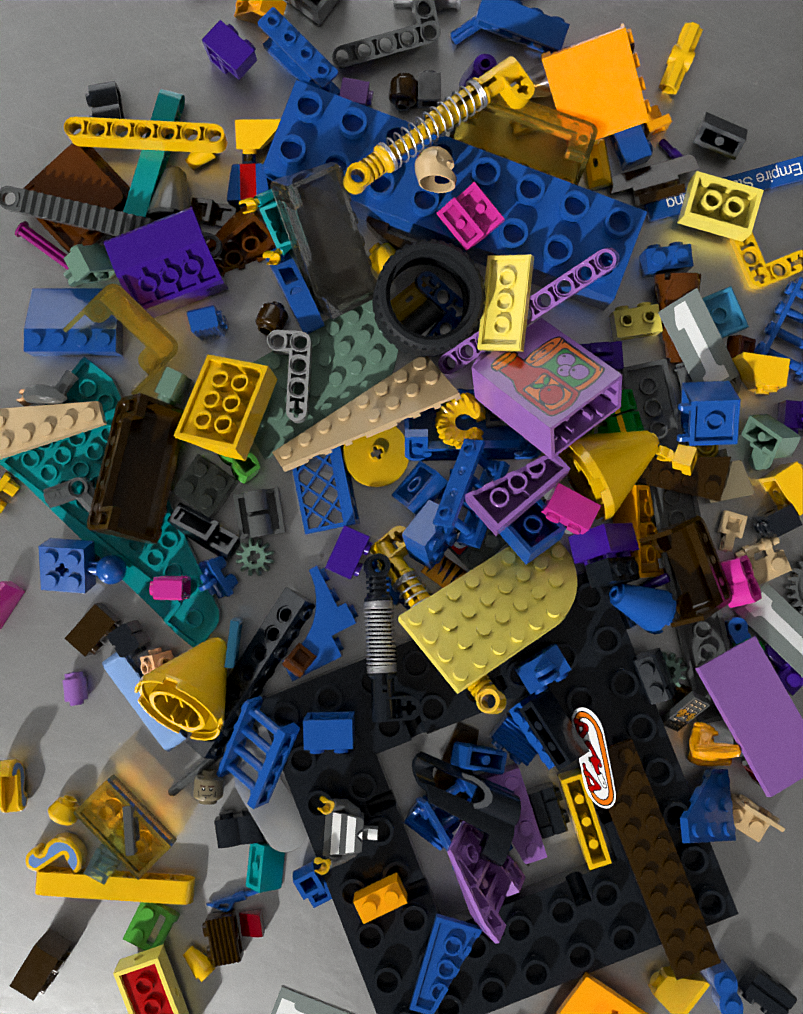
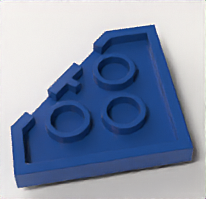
(710, 810)

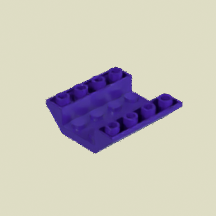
(166, 263)

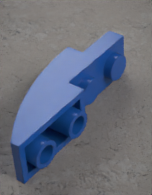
(297, 294)

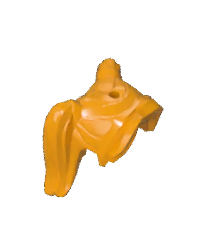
(706, 752)

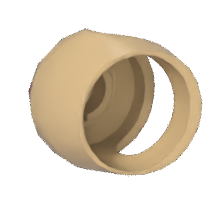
(435, 162)

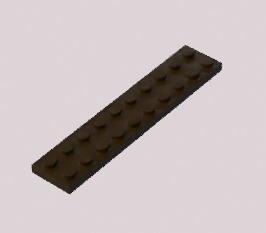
(658, 866)

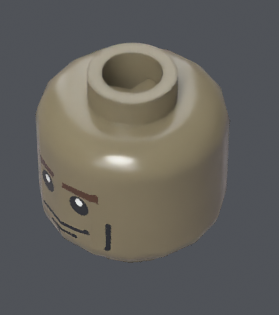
(208, 787)

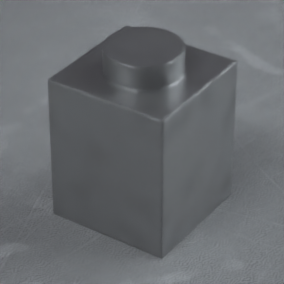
(429, 88)

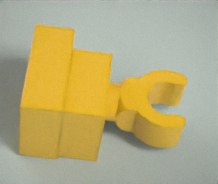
(683, 459)

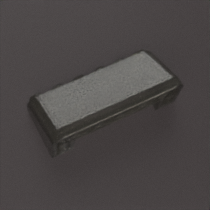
(325, 238)

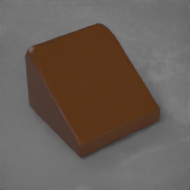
(738, 344)
(299, 660)

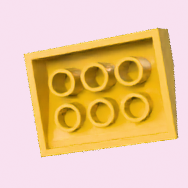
(226, 406)

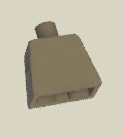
(737, 481)

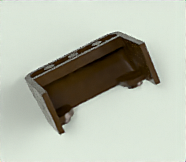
(695, 567)

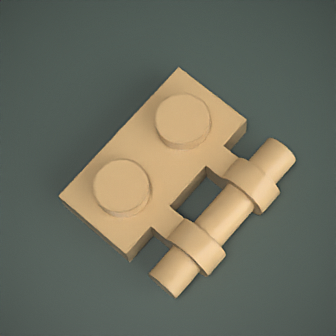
(771, 564)

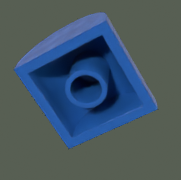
(419, 487)

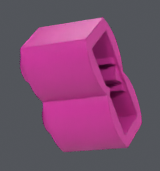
(741, 581)
(170, 588)

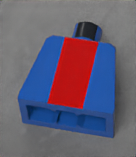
(246, 180)

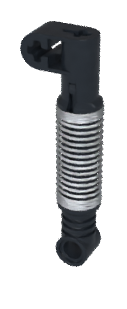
(382, 668)

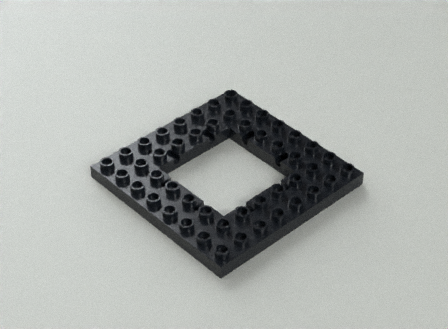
(552, 926)

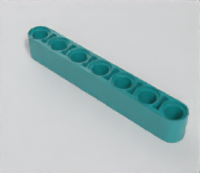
(152, 163)

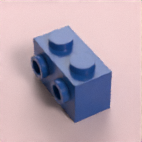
(666, 260)

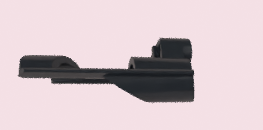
(490, 810)

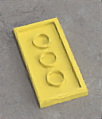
(506, 302)

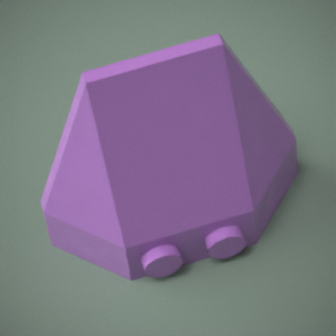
(482, 882)

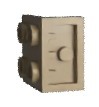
(753, 819)

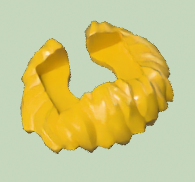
(450, 411)

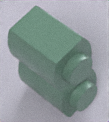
(172, 386)

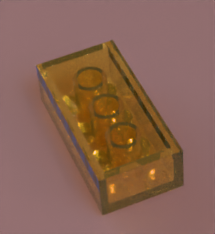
(104, 818)

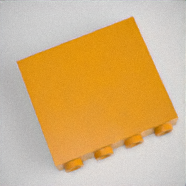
(599, 82)

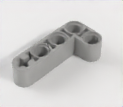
(295, 377)

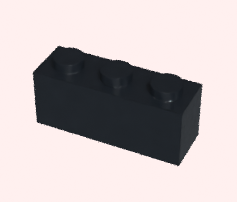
(554, 730)

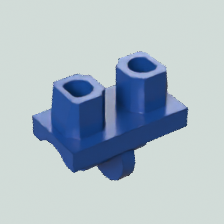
(213, 578)

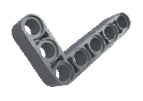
(395, 37)

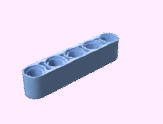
(126, 676)

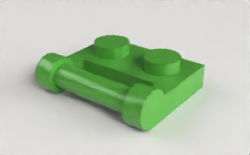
(144, 922)

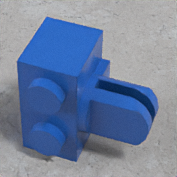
(543, 669)

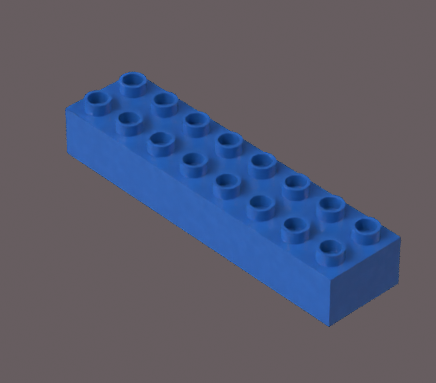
(541, 213)

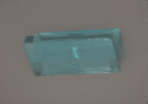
(101, 865)

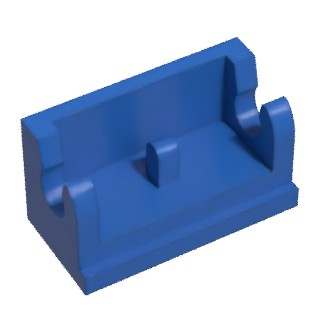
(423, 827)

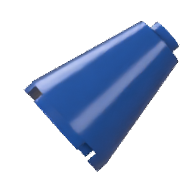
(644, 605)

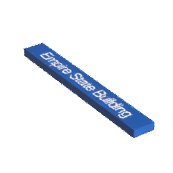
(763, 178)

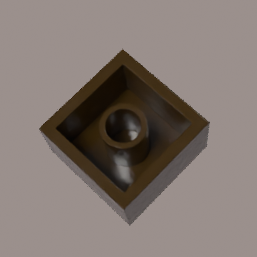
(42, 965)

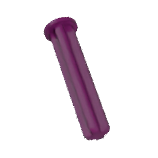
(41, 243)

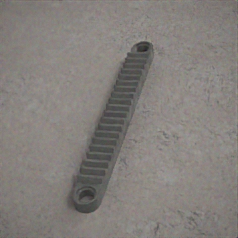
(80, 214)

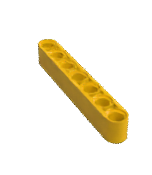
(137, 128)
(120, 887)

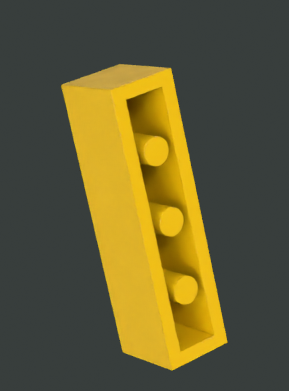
(584, 819)

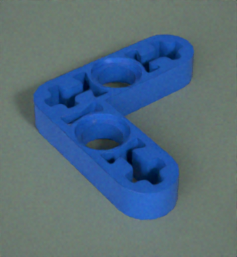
(449, 314)

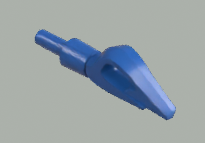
(231, 899)

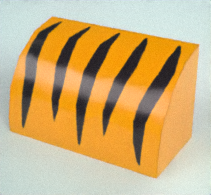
(444, 572)

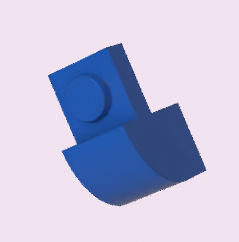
(311, 884)

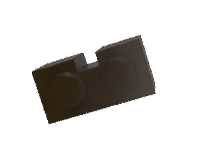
(92, 629)

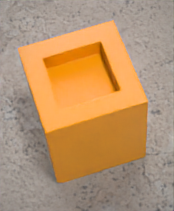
(657, 122)

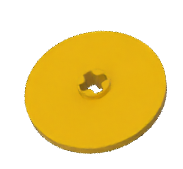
(371, 470)

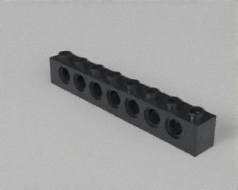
(253, 661)

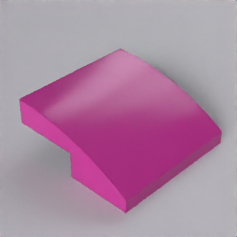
(470, 216)

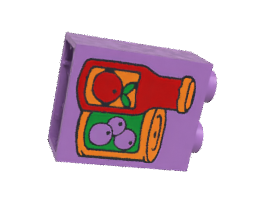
(549, 390)

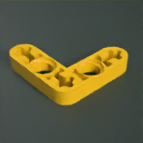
(764, 269)

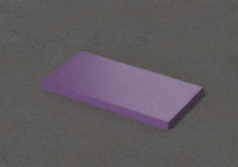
(757, 713)

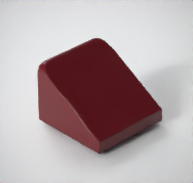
(252, 923)

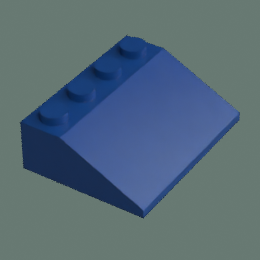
(53, 309)

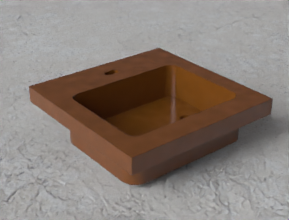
(82, 177)

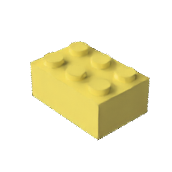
(720, 206)

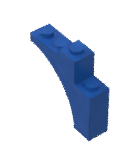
(328, 620)

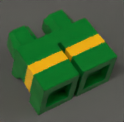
(626, 422)

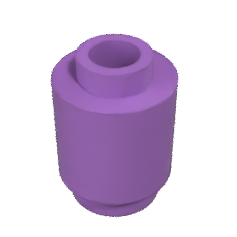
(75, 688)

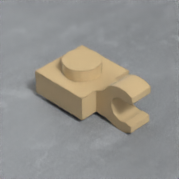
(732, 527)

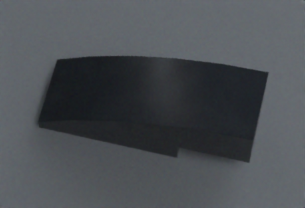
(204, 531)

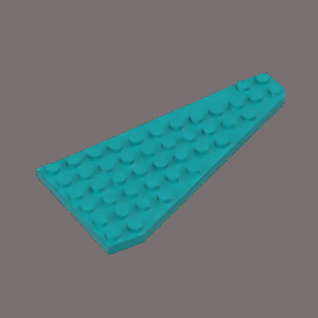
(82, 457)

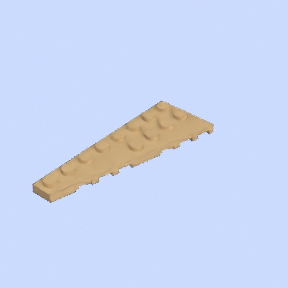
(381, 407)
(39, 425)

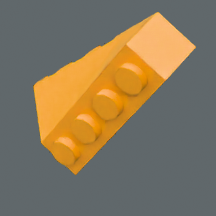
(638, 510)

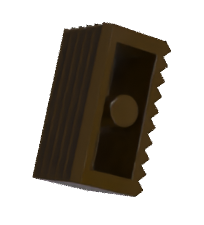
(223, 937)

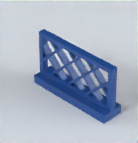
(344, 489)

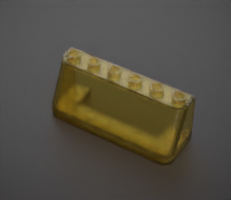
(531, 137)

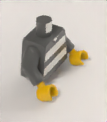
(342, 833)

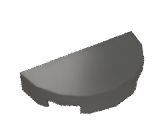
(131, 830)

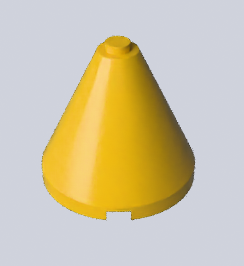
(609, 466)
(189, 691)

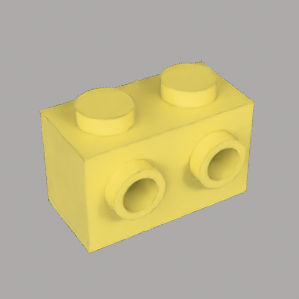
(635, 322)

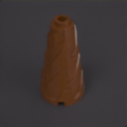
(668, 291)

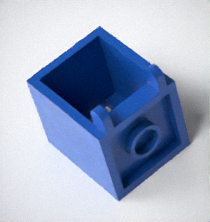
(709, 413)

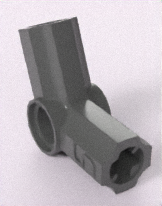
(67, 492)

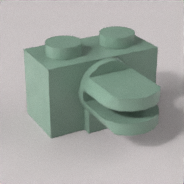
(88, 265)
(769, 440)

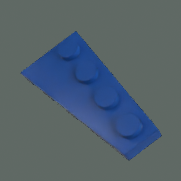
(445, 952)

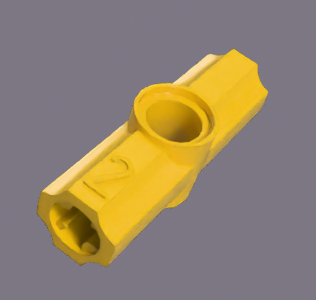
(680, 58)

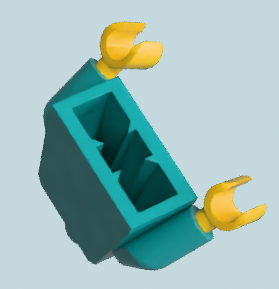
(273, 220)

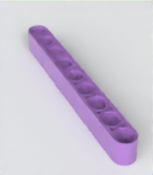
(536, 307)

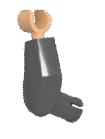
(48, 394)

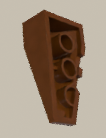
(243, 241)

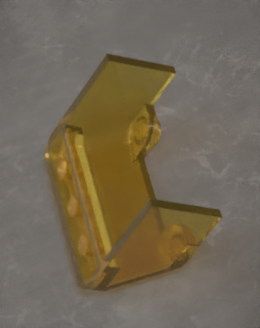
(158, 341)

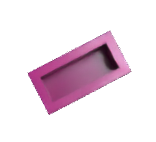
(570, 509)

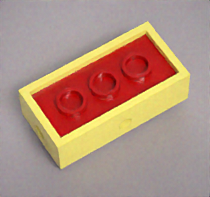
(149, 983)

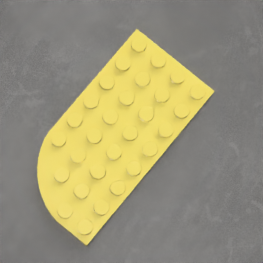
(492, 613)

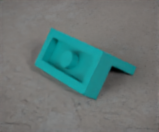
(264, 868)

